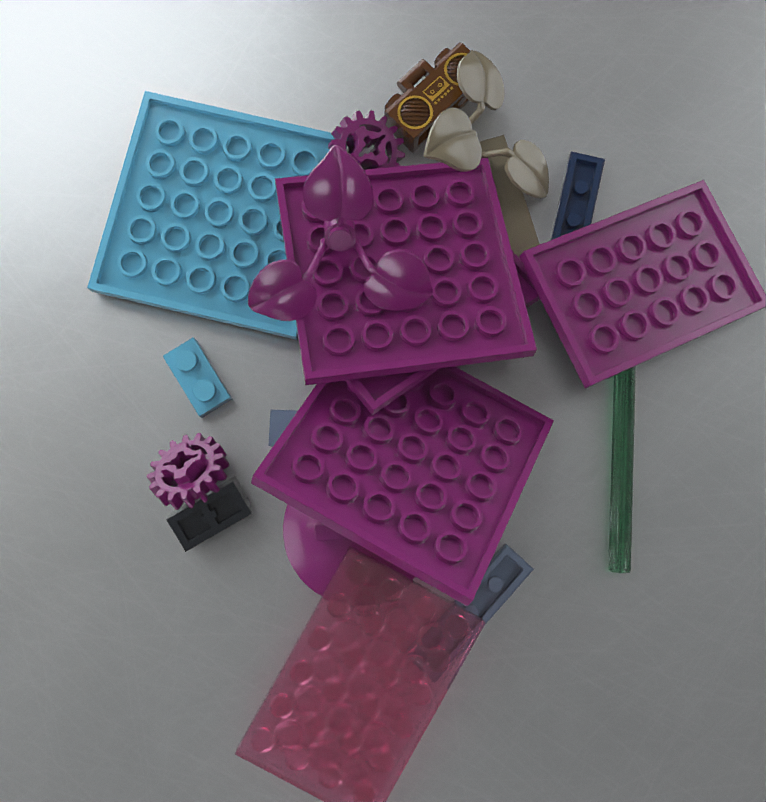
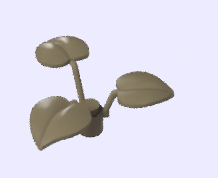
(458, 146)

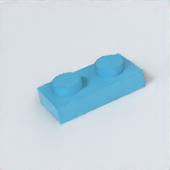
(197, 377)

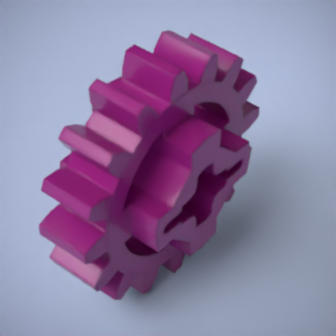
(359, 138)
(190, 468)

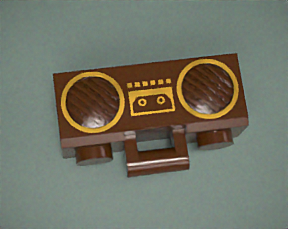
(420, 105)

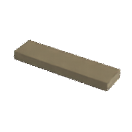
(512, 201)

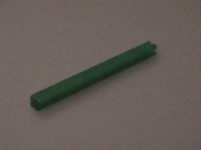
(622, 472)

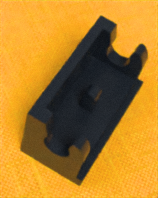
(210, 518)

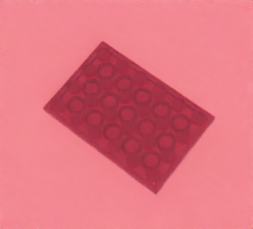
(360, 684)

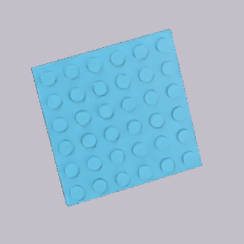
(201, 209)

